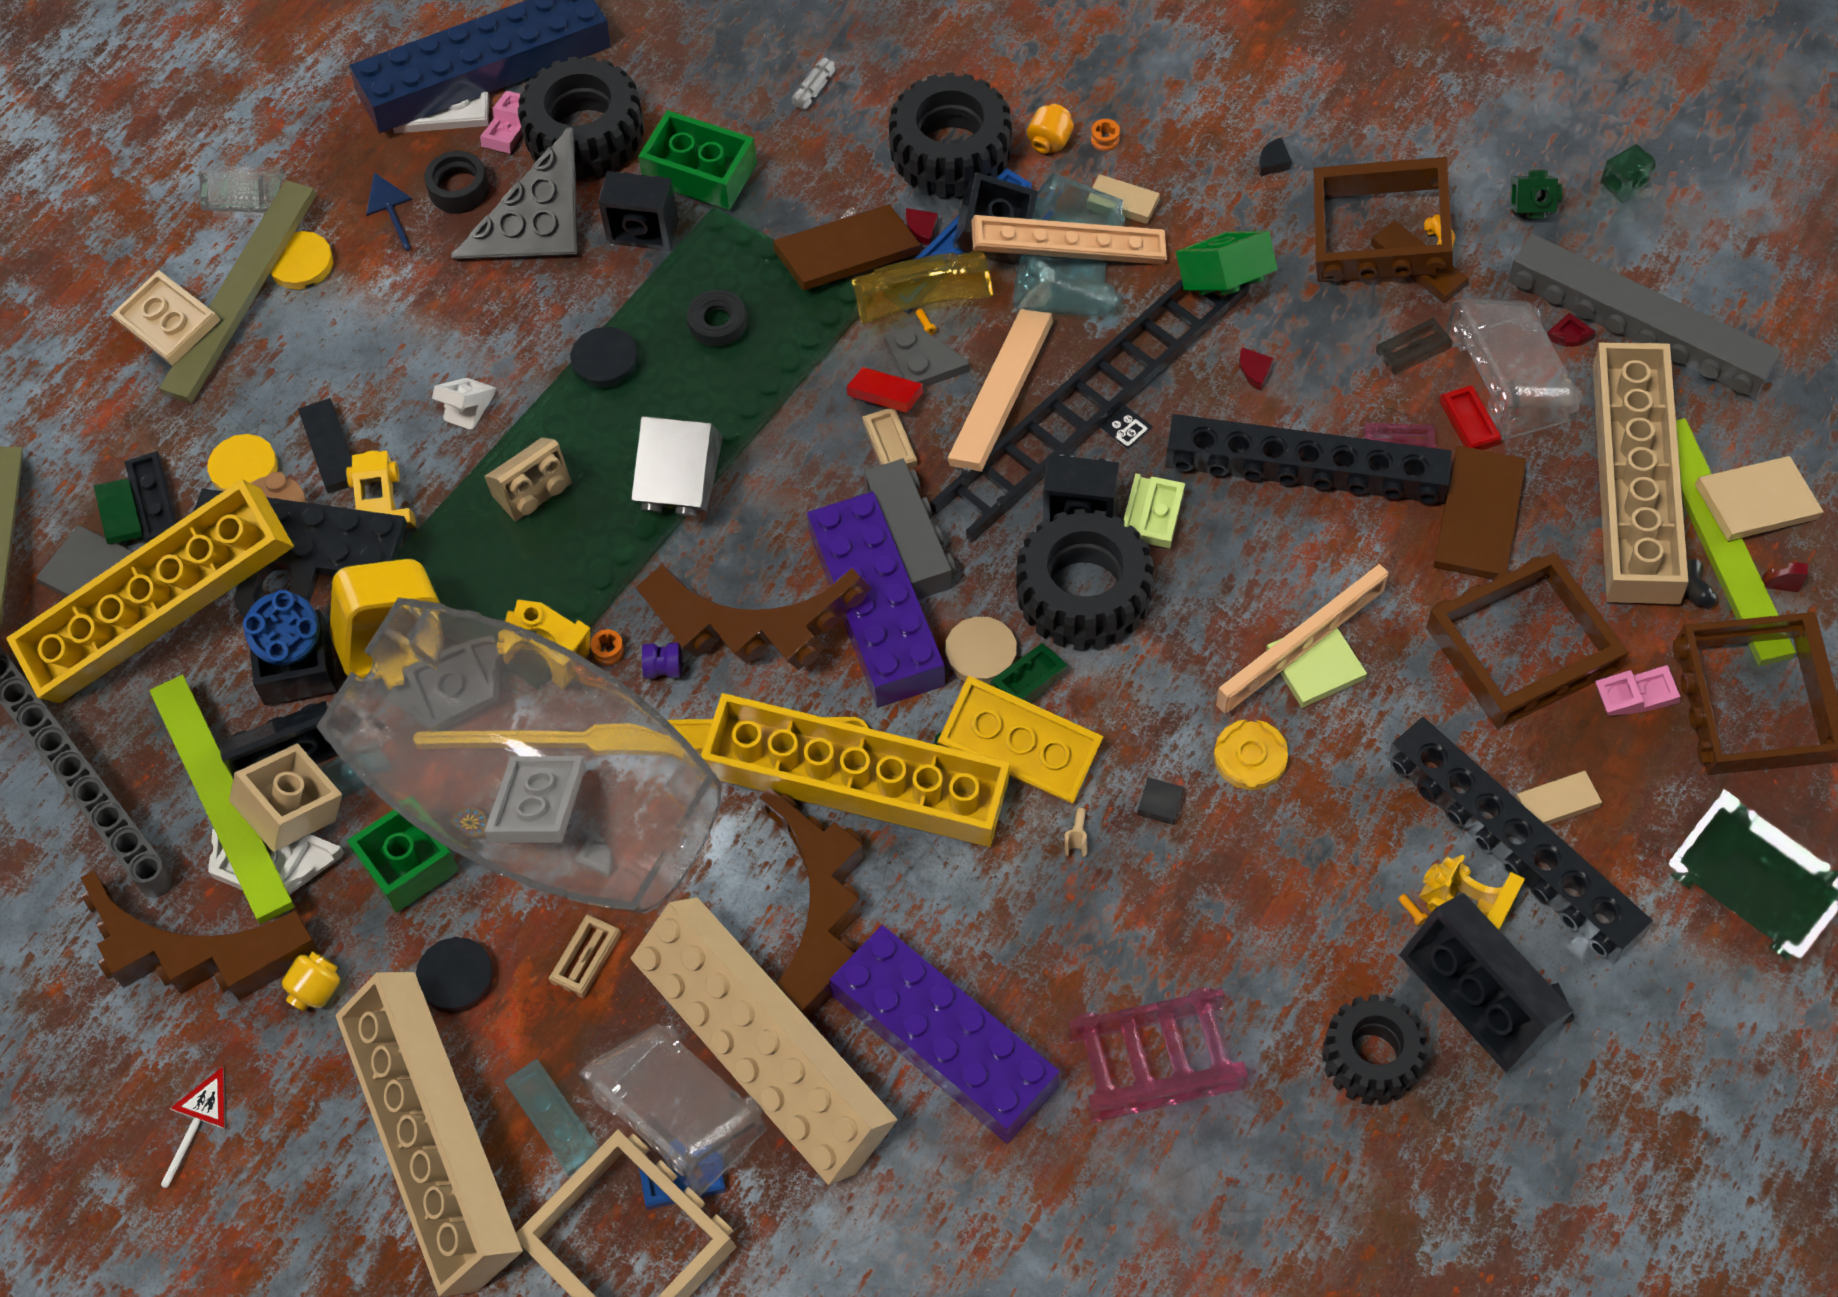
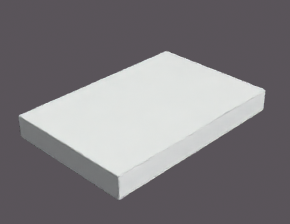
(460, 115)

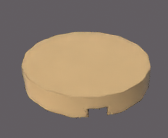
(980, 648)

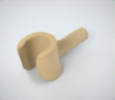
(1077, 836)

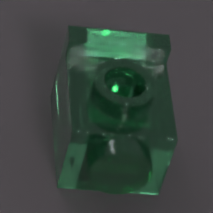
(1627, 172)

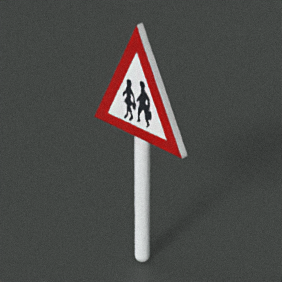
(202, 1104)

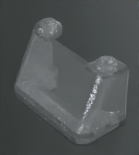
(1516, 364)
(675, 1104)

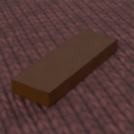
(1440, 285)

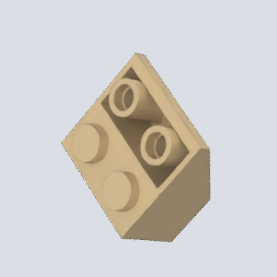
(529, 478)

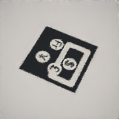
(1126, 427)

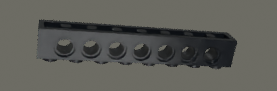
(1324, 451)
(1539, 843)

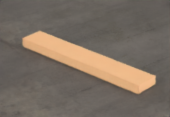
(1068, 239)
(1000, 390)
(1301, 639)

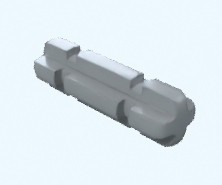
(813, 83)

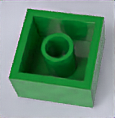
(1226, 261)
(401, 859)

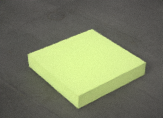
(1323, 670)

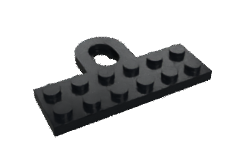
(323, 544)

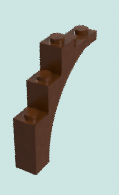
(748, 632)
(833, 903)
(236, 960)

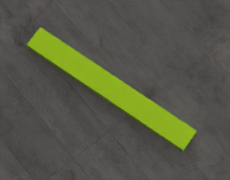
(1728, 558)
(213, 785)

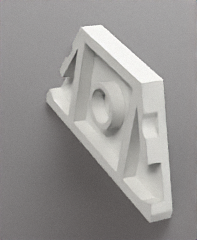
(295, 862)

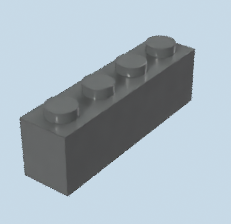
(911, 528)

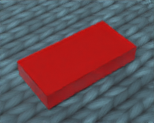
(884, 389)
(1470, 418)

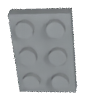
(535, 799)

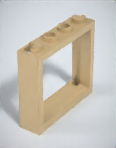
(688, 1280)

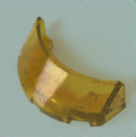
(921, 283)

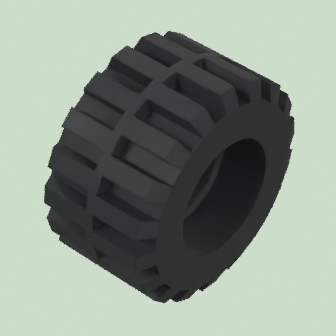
(1383, 1021)

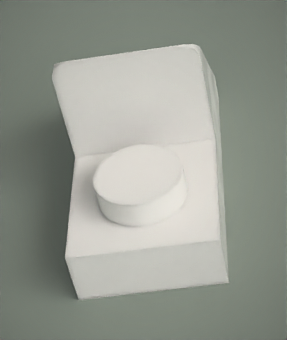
(464, 400)

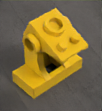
(376, 467)
(551, 625)
(1452, 875)

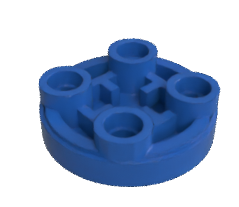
(281, 628)

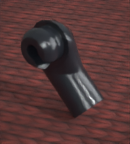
(1698, 590)

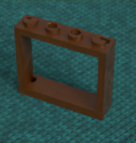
(1379, 179)
(1816, 674)
(1510, 708)

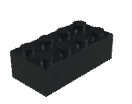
(1485, 982)

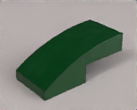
(117, 511)

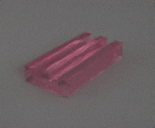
(1401, 432)

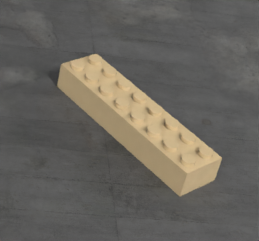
(1639, 474)
(763, 1040)
(428, 1134)

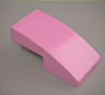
(505, 128)
(1638, 693)

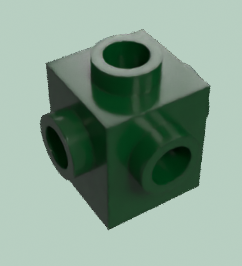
(1525, 189)

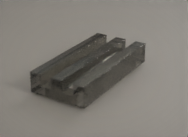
(1416, 351)

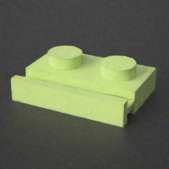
(1154, 509)

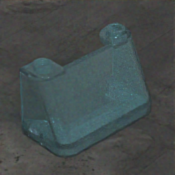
(1066, 283)

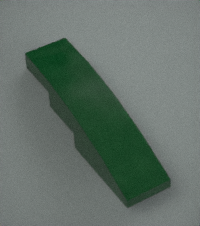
(1029, 675)

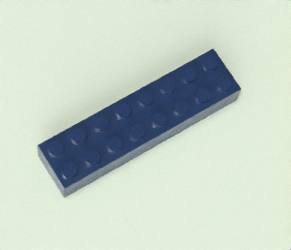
(476, 58)

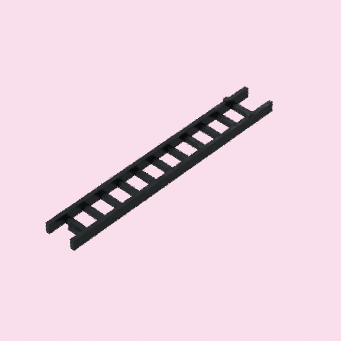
(1076, 382)

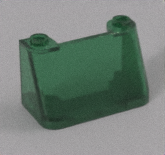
(1759, 875)

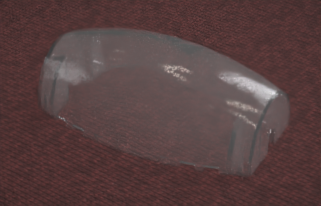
(469, 692)

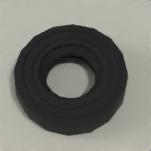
(712, 301)

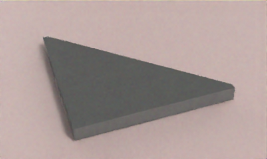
(535, 214)

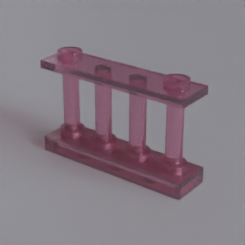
(1146, 1091)

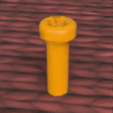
(928, 327)
(1419, 917)

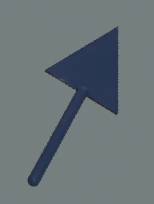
(386, 196)

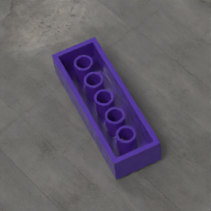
(889, 623)
(945, 1034)

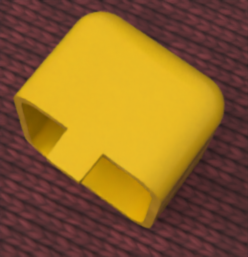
(362, 601)

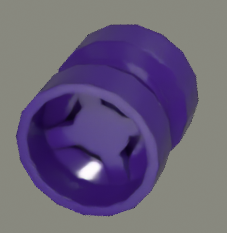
(661, 660)

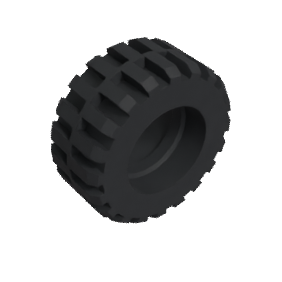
(581, 87)
(943, 104)
(1091, 540)

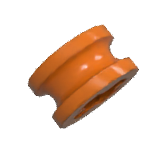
(1105, 143)
(607, 636)

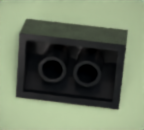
(276, 735)

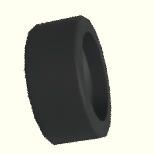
(454, 163)

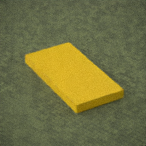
(1038, 744)

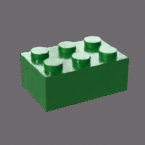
(699, 159)

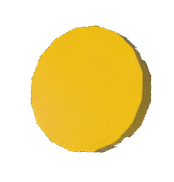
(303, 261)
(241, 458)
(1251, 754)

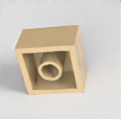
(285, 797)

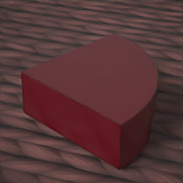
(921, 224)
(1570, 332)
(1255, 367)
(1786, 579)

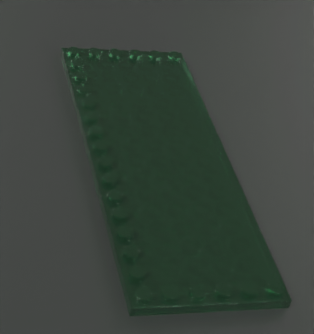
(592, 537)

